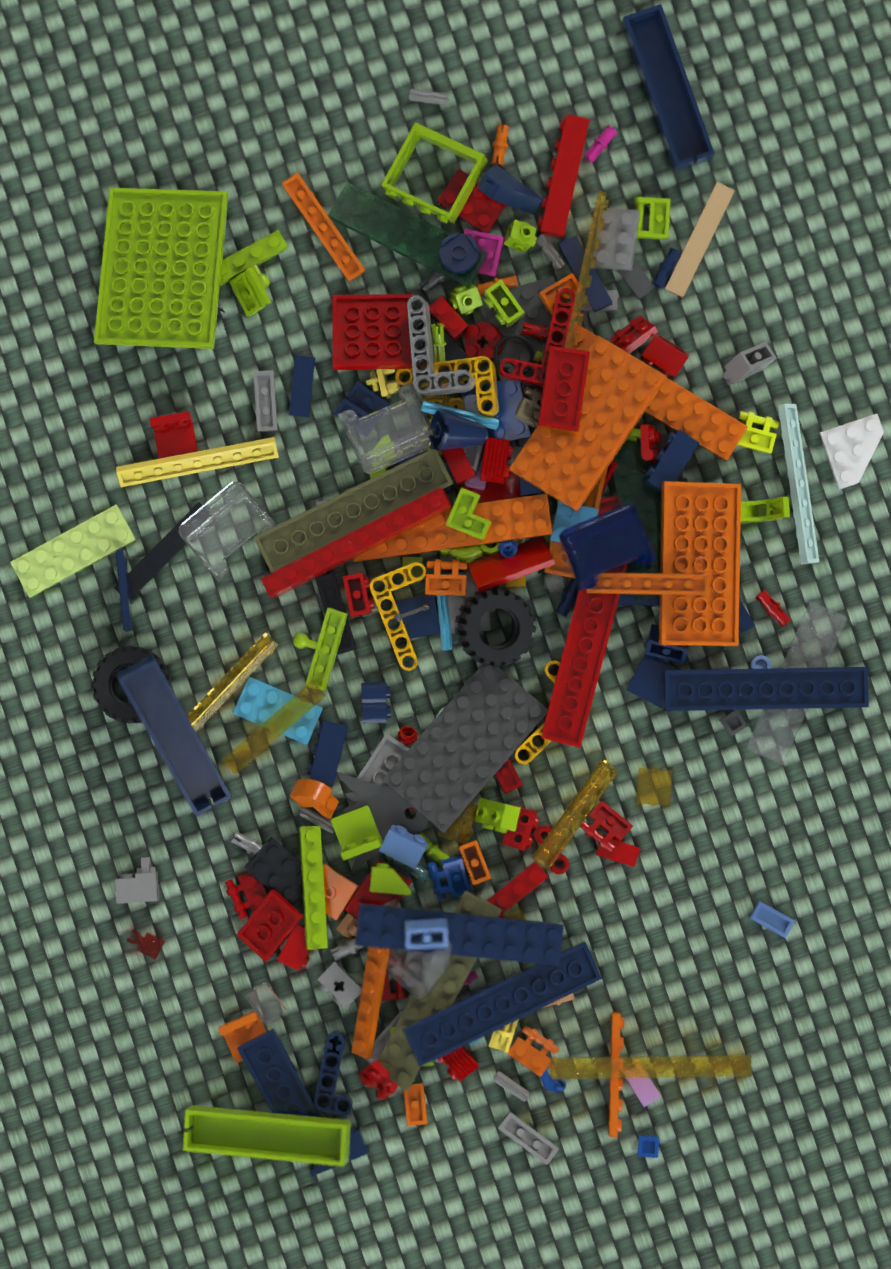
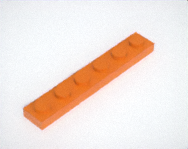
(323, 227)
(652, 584)
(370, 1002)
(615, 1084)

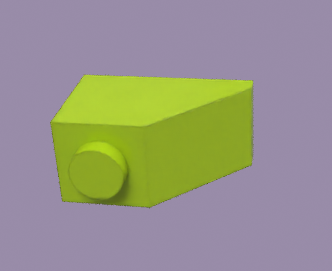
(387, 881)

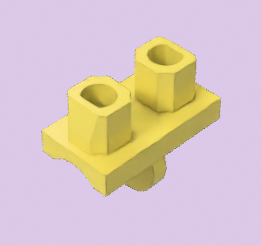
(386, 388)
(502, 1038)

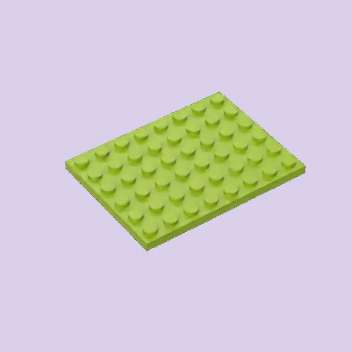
(161, 268)

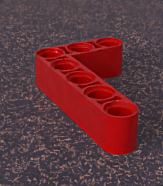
(555, 327)

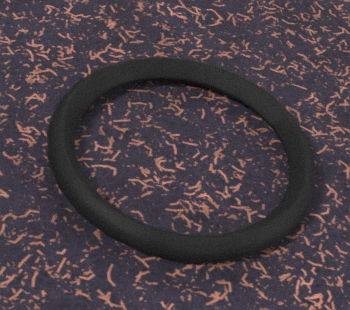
(511, 336)

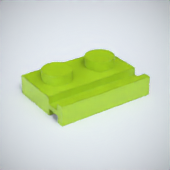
(250, 292)

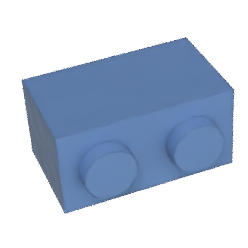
(404, 846)
(426, 934)

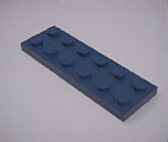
(277, 1076)

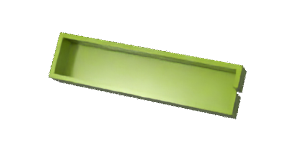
(267, 1135)

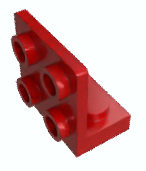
(174, 434)

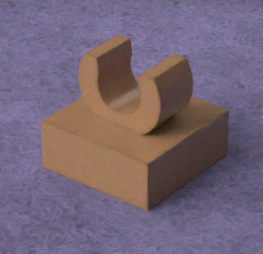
(348, 926)

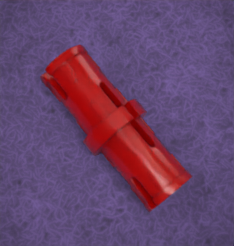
(539, 331)
(773, 608)

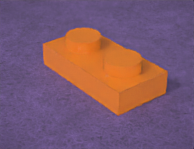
(415, 1104)

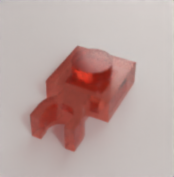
(149, 945)

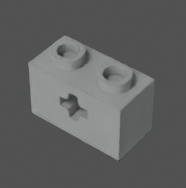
(337, 973)

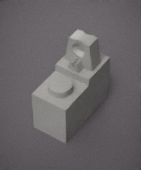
(748, 363)
(141, 888)

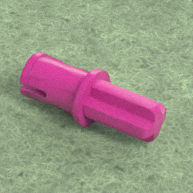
(600, 143)

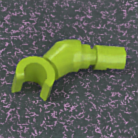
(469, 553)

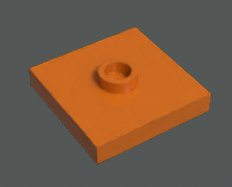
(337, 892)

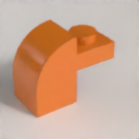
(314, 794)

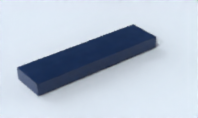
(574, 255)
(124, 590)

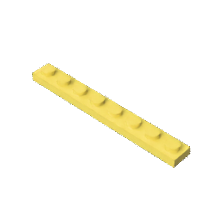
(197, 462)

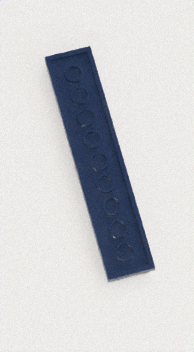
(766, 688)
(467, 934)
(500, 1004)

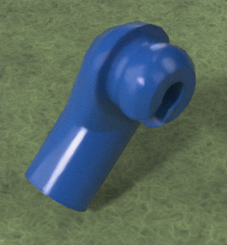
(554, 1085)

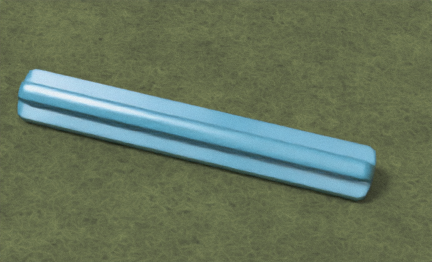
(488, 422)
(444, 621)

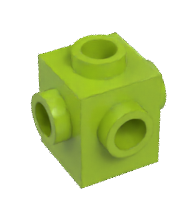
(520, 236)
(465, 299)

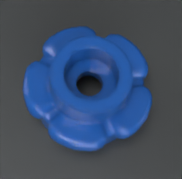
(508, 551)

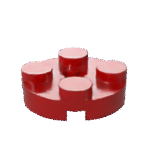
(476, 333)

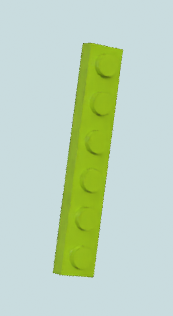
(313, 887)

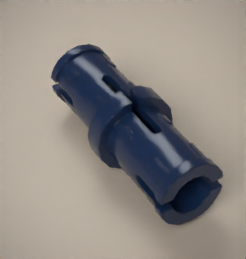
(666, 268)
(568, 598)

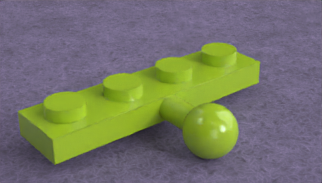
(252, 257)
(325, 648)

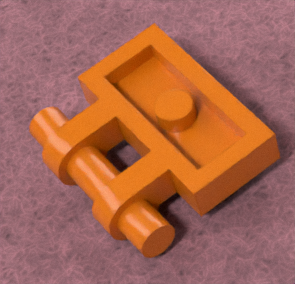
(446, 584)
(528, 1055)

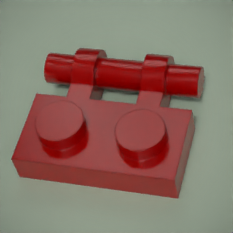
(634, 334)
(609, 821)
(254, 892)
(376, 1077)

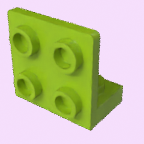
(356, 832)

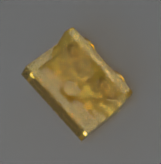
(461, 828)

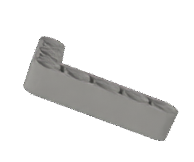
(426, 355)

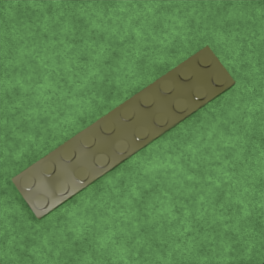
(352, 509)
(397, 1054)

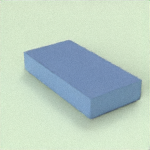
(772, 919)

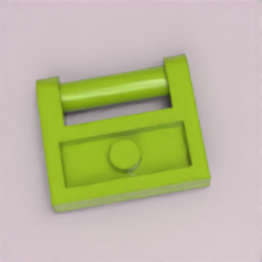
(658, 217)

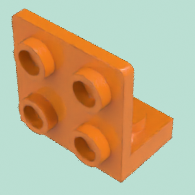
(241, 1031)

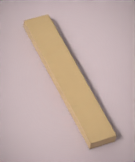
(699, 240)

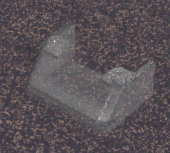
(417, 970)

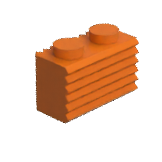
(474, 862)

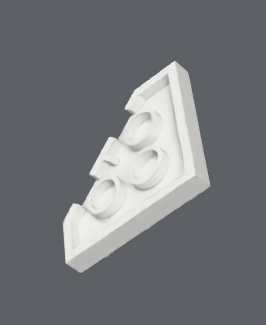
(851, 448)

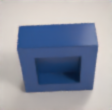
(648, 1146)

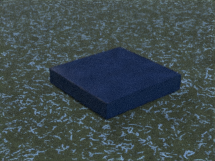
(423, 622)

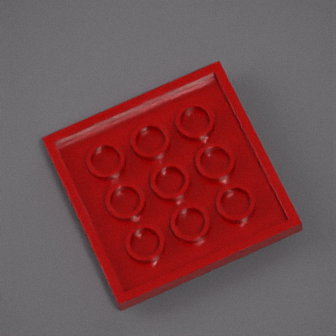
(371, 332)

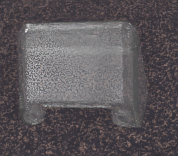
(389, 432)
(224, 526)

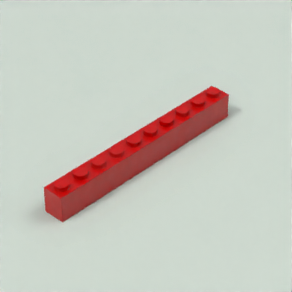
(357, 543)

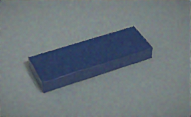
(302, 386)

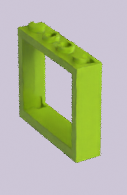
(419, 131)

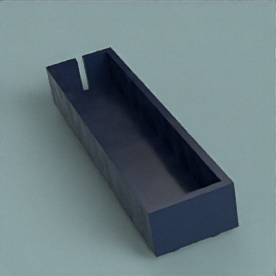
(667, 88)
(173, 734)

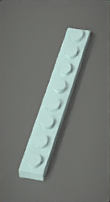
(798, 483)

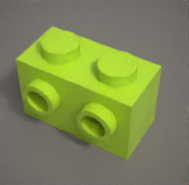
(503, 303)
(497, 815)

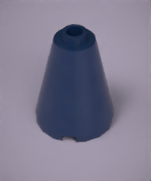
(455, 432)

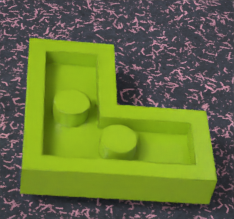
(463, 517)

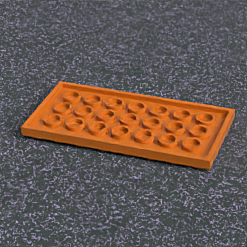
(613, 401)
(701, 538)

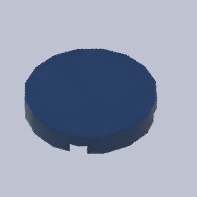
(458, 253)

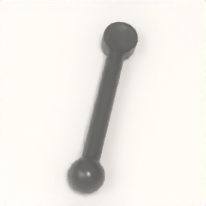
(398, 617)

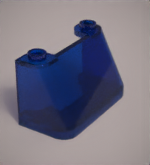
(605, 544)

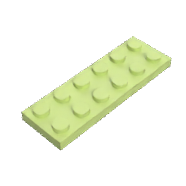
(73, 551)

